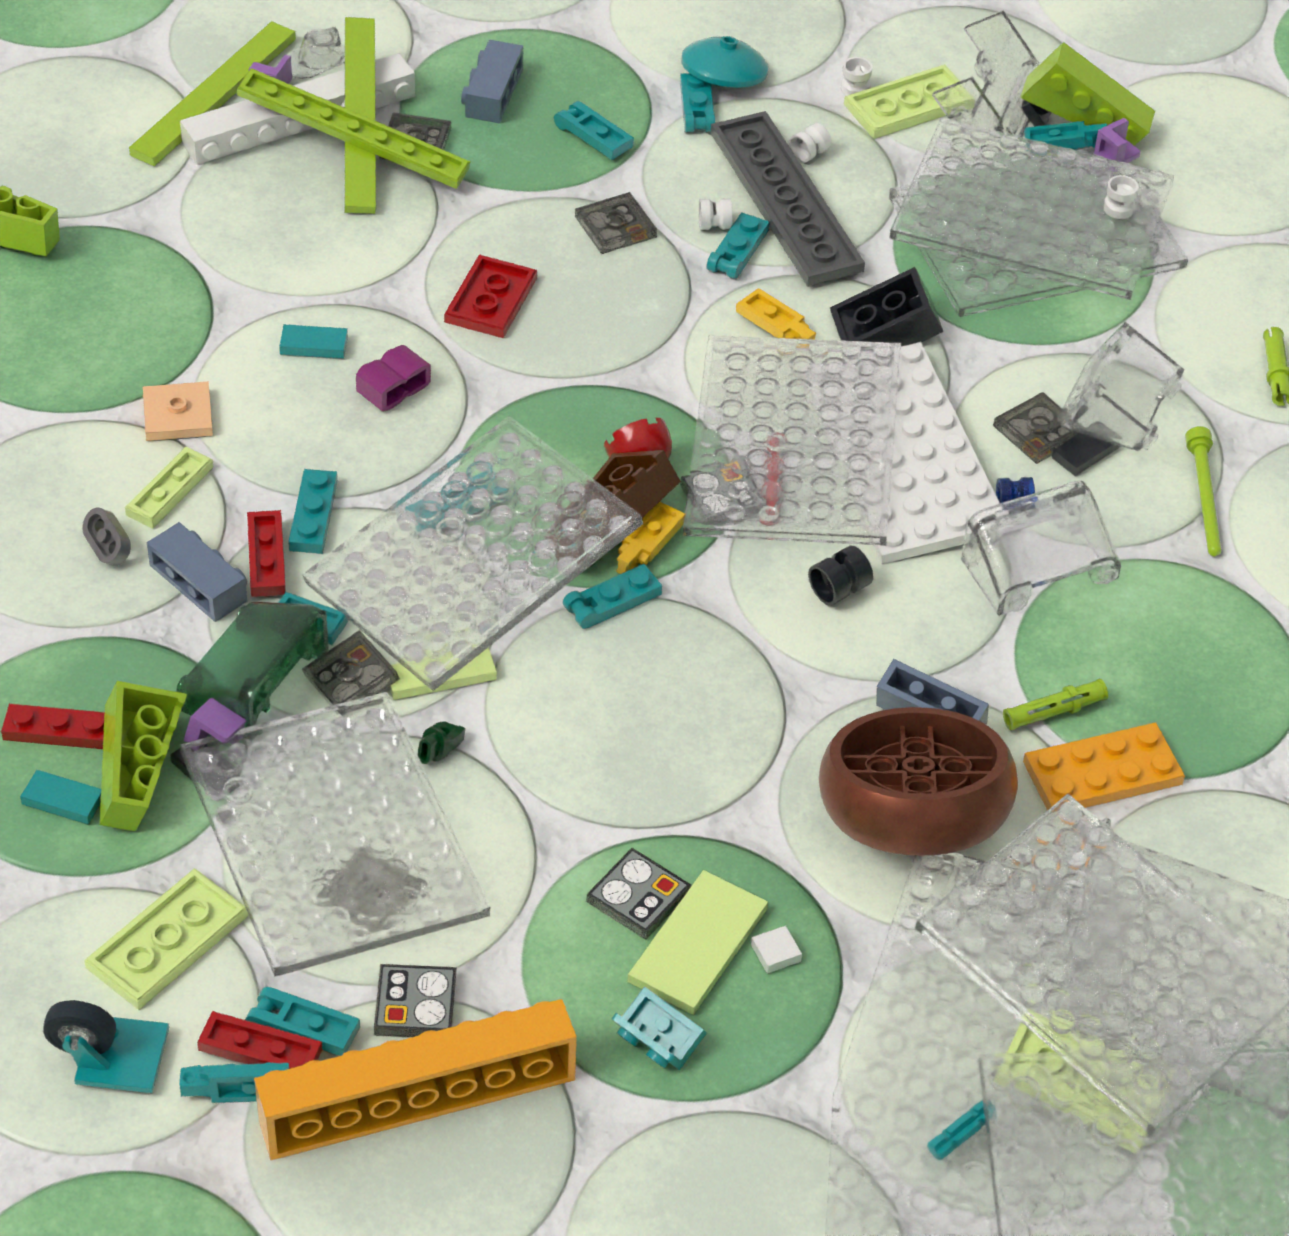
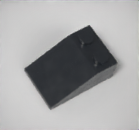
(889, 312)

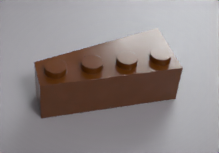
(638, 478)

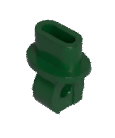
(439, 741)

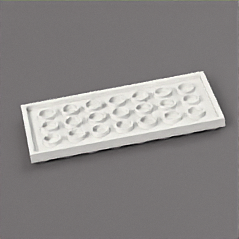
(934, 467)

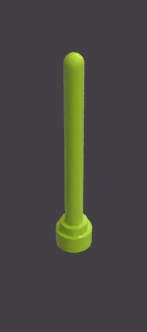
(1199, 444)

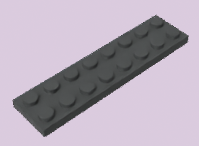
(787, 198)

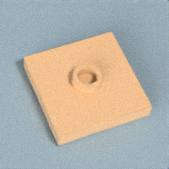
(177, 411)

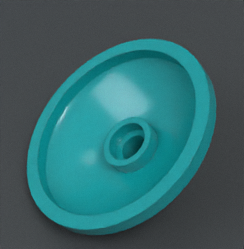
(725, 62)

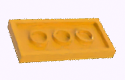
(1105, 767)

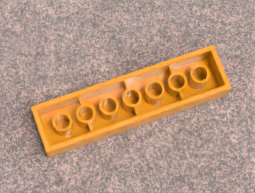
(415, 1078)

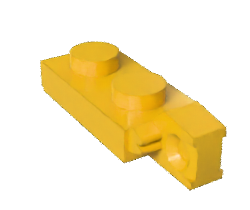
(774, 316)
(646, 541)

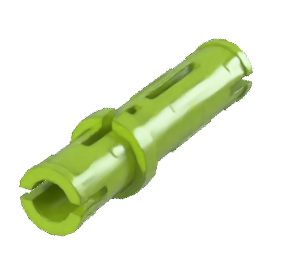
(1278, 370)
(1091, 692)

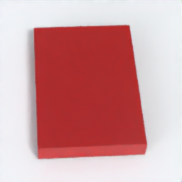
(490, 296)

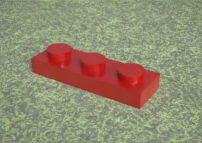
(266, 553)
(54, 726)
(255, 1043)

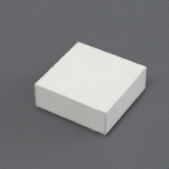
(776, 949)

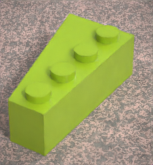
(1083, 92)
(27, 223)
(135, 743)

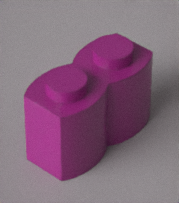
(393, 377)

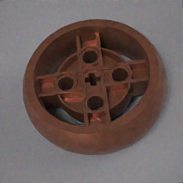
(918, 781)

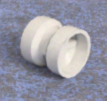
(856, 75)
(811, 141)
(1120, 197)
(722, 214)

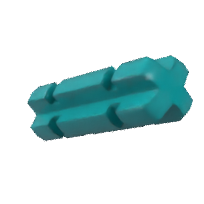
(957, 1132)

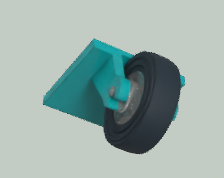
(107, 1048)

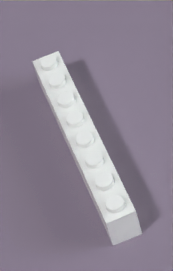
(251, 125)

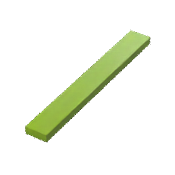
(211, 92)
(360, 98)
(353, 128)

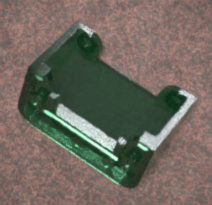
(255, 657)

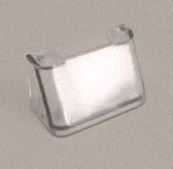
(1121, 391)
(1037, 543)

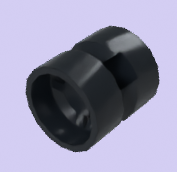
(838, 576)

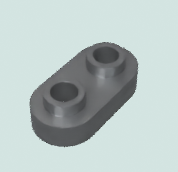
(106, 536)

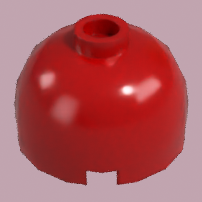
(641, 437)

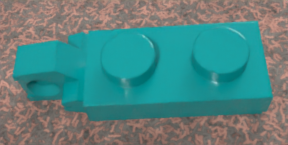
(1065, 135)
(226, 1081)

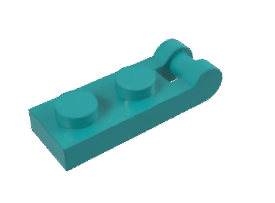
(696, 103)
(594, 130)
(738, 245)
(613, 596)
(305, 1019)

